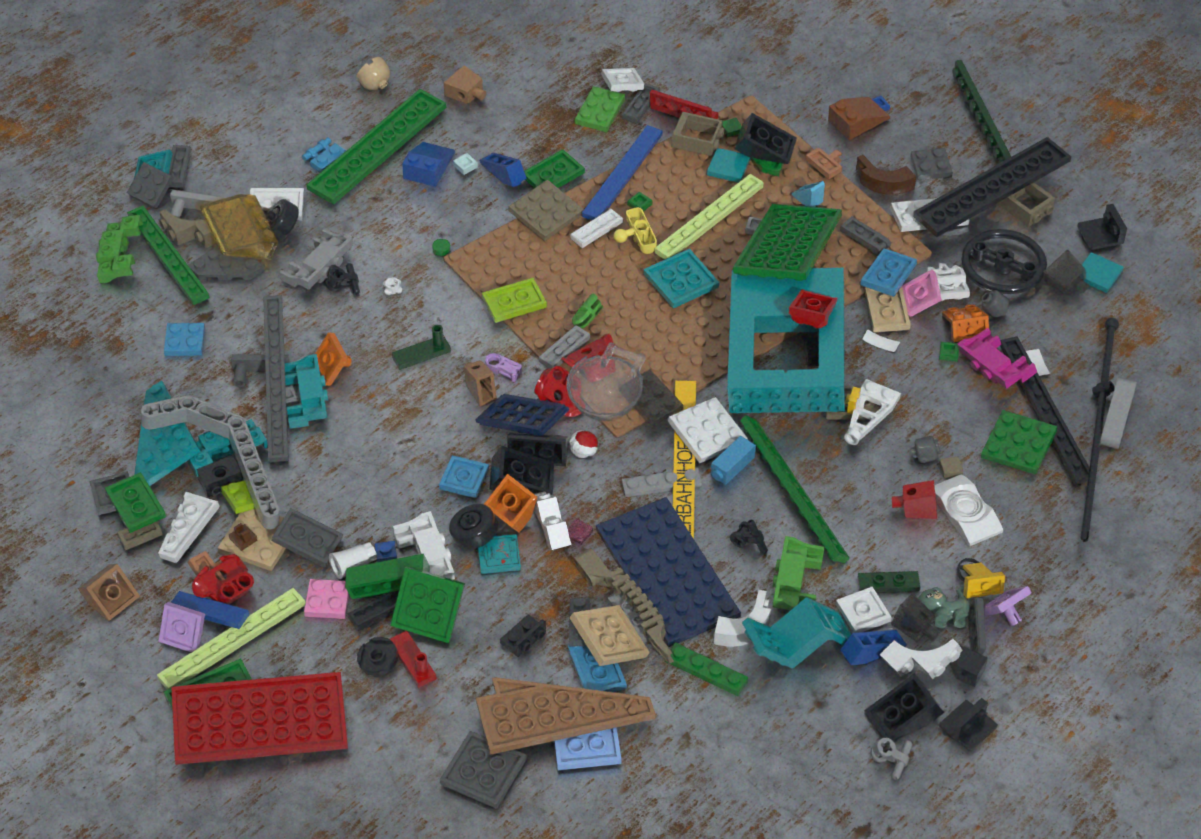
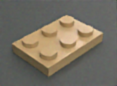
(886, 311)

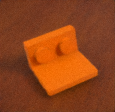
(966, 321)

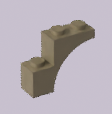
(186, 230)

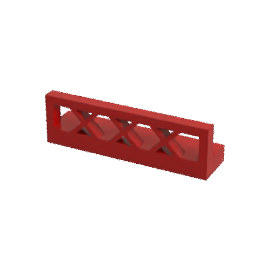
(675, 106)

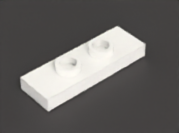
(596, 228)

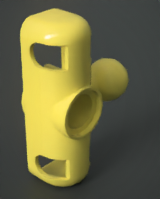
(639, 229)

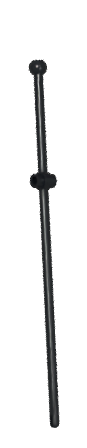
(1101, 390)

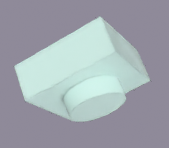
(465, 163)

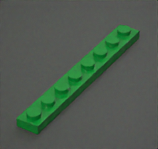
(170, 257)

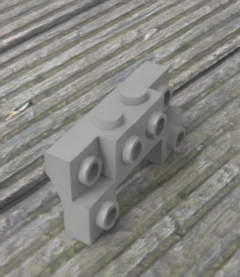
(318, 264)

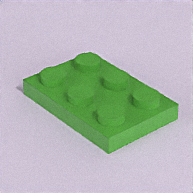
(600, 109)

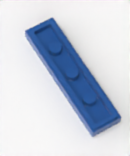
(213, 610)

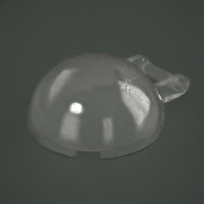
(606, 385)

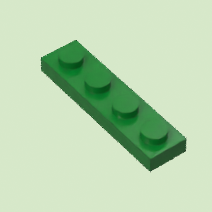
(708, 669)

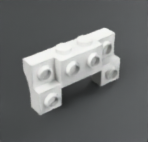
(427, 540)

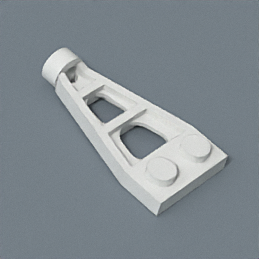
(878, 395)

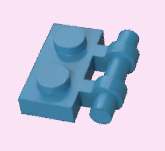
(324, 159)

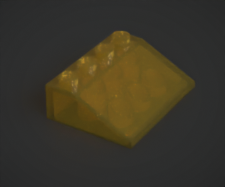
(240, 227)

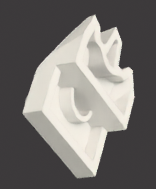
(951, 282)

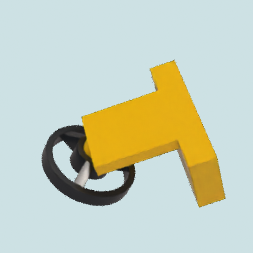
(980, 579)

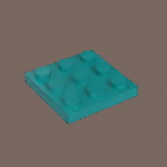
(681, 278)

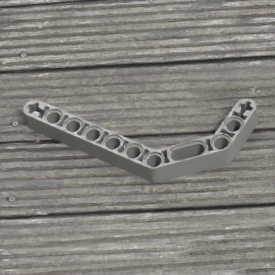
(229, 426)

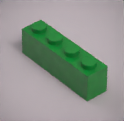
(381, 576)

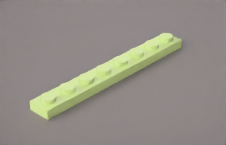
(709, 217)
(231, 639)

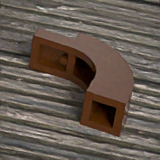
(883, 181)

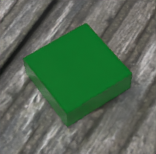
(732, 127)
(640, 200)
(948, 351)

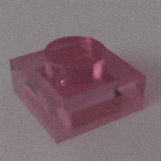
(579, 531)

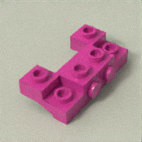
(992, 363)

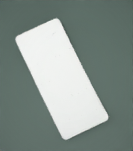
(879, 341)
(1036, 358)

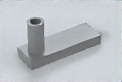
(189, 200)

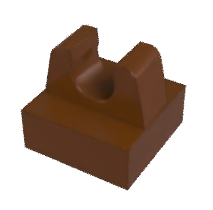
(242, 536)

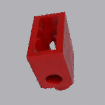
(918, 500)

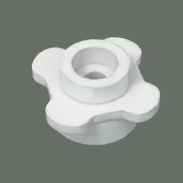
(392, 286)

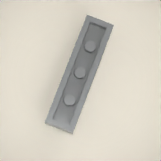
(656, 482)

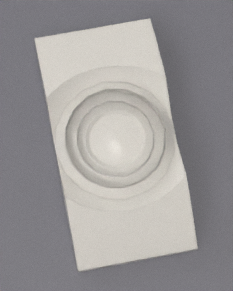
(967, 510)

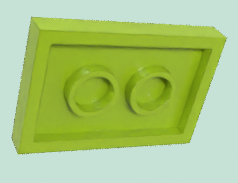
(514, 300)

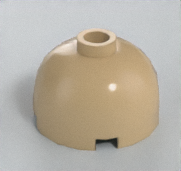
(374, 75)

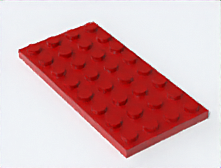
(258, 718)

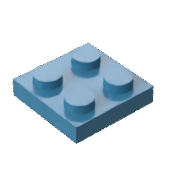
(184, 339)
(464, 476)

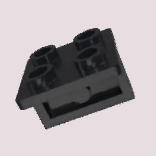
(969, 723)

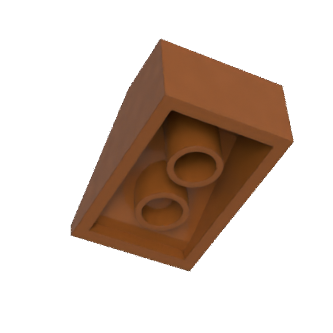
(856, 116)

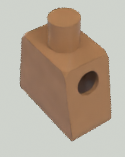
(464, 86)
(478, 377)

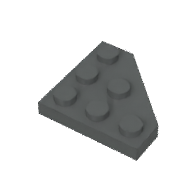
(225, 267)

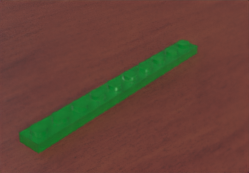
(797, 493)

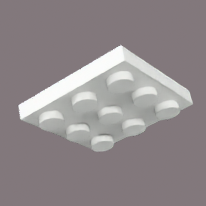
(706, 429)

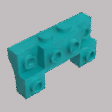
(313, 397)
(216, 447)

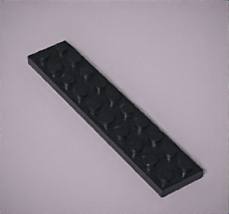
(991, 186)

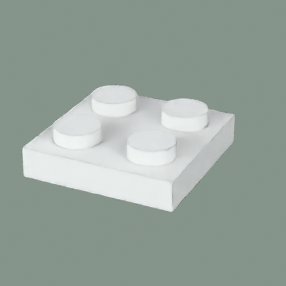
(622, 79)
(863, 610)

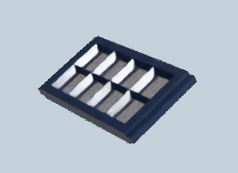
(522, 414)

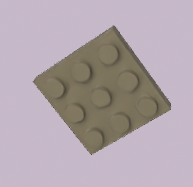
(546, 210)

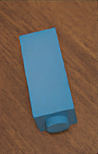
(733, 460)

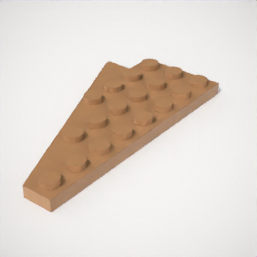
(540, 713)

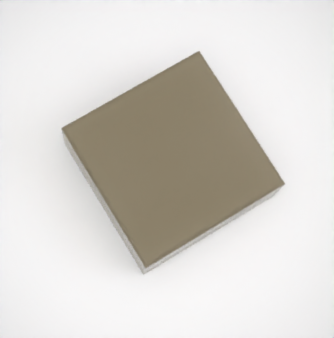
(950, 467)

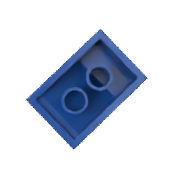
(426, 163)

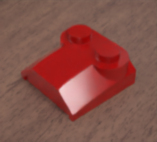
(812, 308)

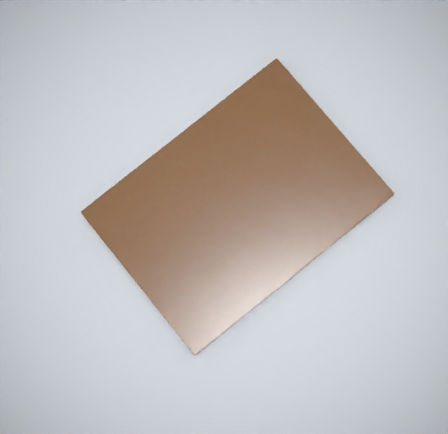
(693, 337)

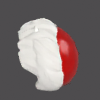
(583, 444)

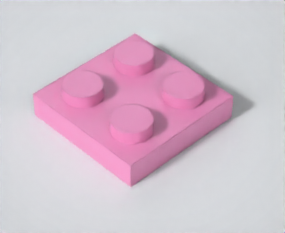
(921, 292)
(326, 599)

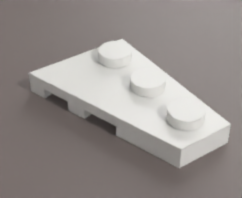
(269, 196)

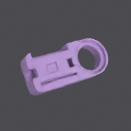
(505, 366)

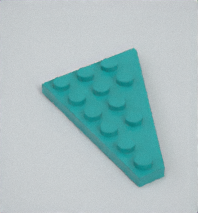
(164, 447)

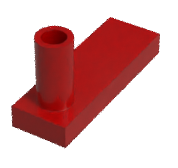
(413, 659)

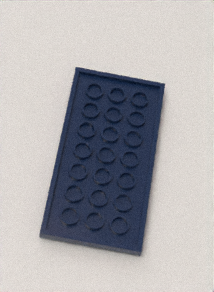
(669, 568)

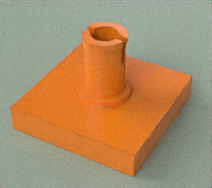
(331, 358)

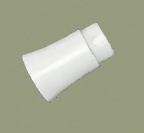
(350, 558)

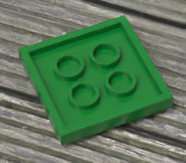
(1019, 442)
(427, 604)

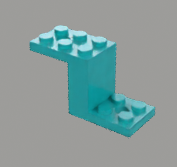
(797, 633)

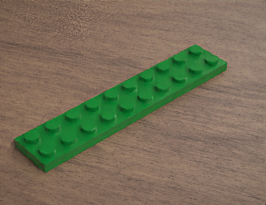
(376, 146)

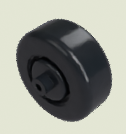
(282, 218)
(473, 526)

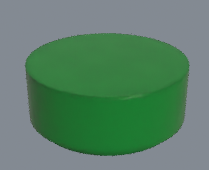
(441, 247)

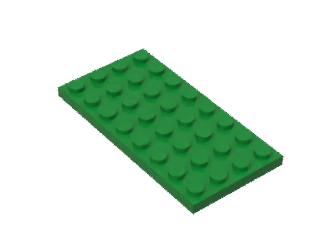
(787, 242)

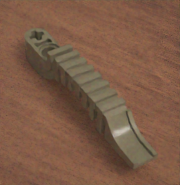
(652, 622)

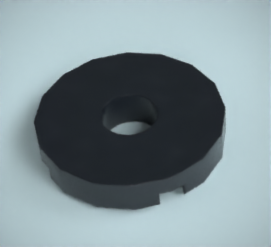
(382, 665)

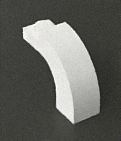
(731, 632)

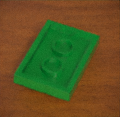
(558, 169)
(135, 502)

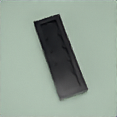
(373, 611)

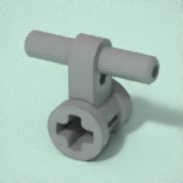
(889, 753)

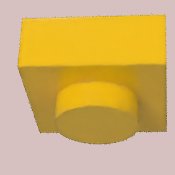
(851, 399)

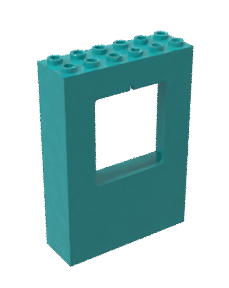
(763, 307)

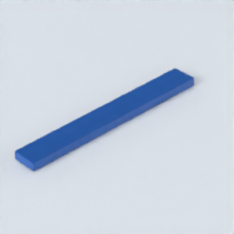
(622, 173)

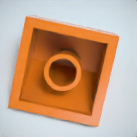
(512, 503)

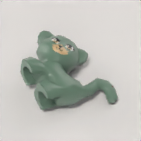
(944, 610)

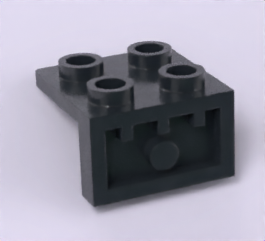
(1104, 231)

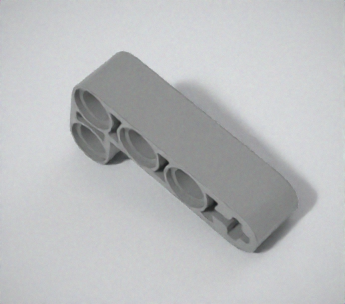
(1118, 412)

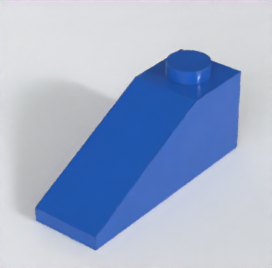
(505, 168)
(868, 646)

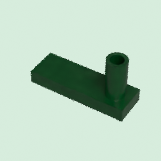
(422, 351)

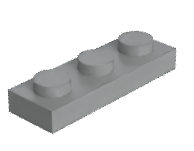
(564, 346)

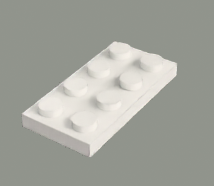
(904, 214)

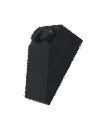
(765, 141)
(530, 471)
(904, 709)

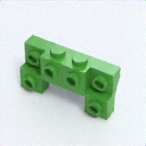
(113, 249)
(791, 567)

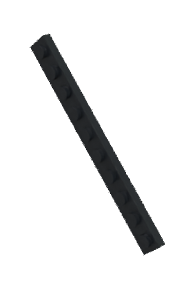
(1048, 413)

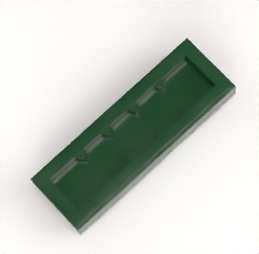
(890, 581)

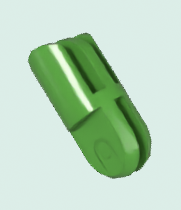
(587, 311)

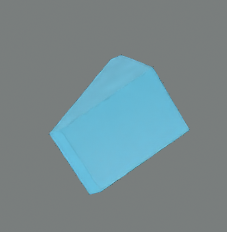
(810, 194)

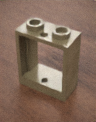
(701, 124)
(1024, 214)

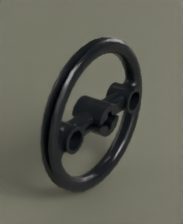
(1004, 261)

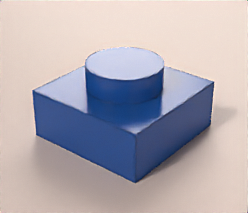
(385, 551)

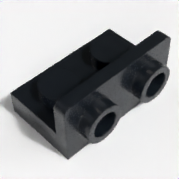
(523, 635)

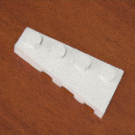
(190, 521)

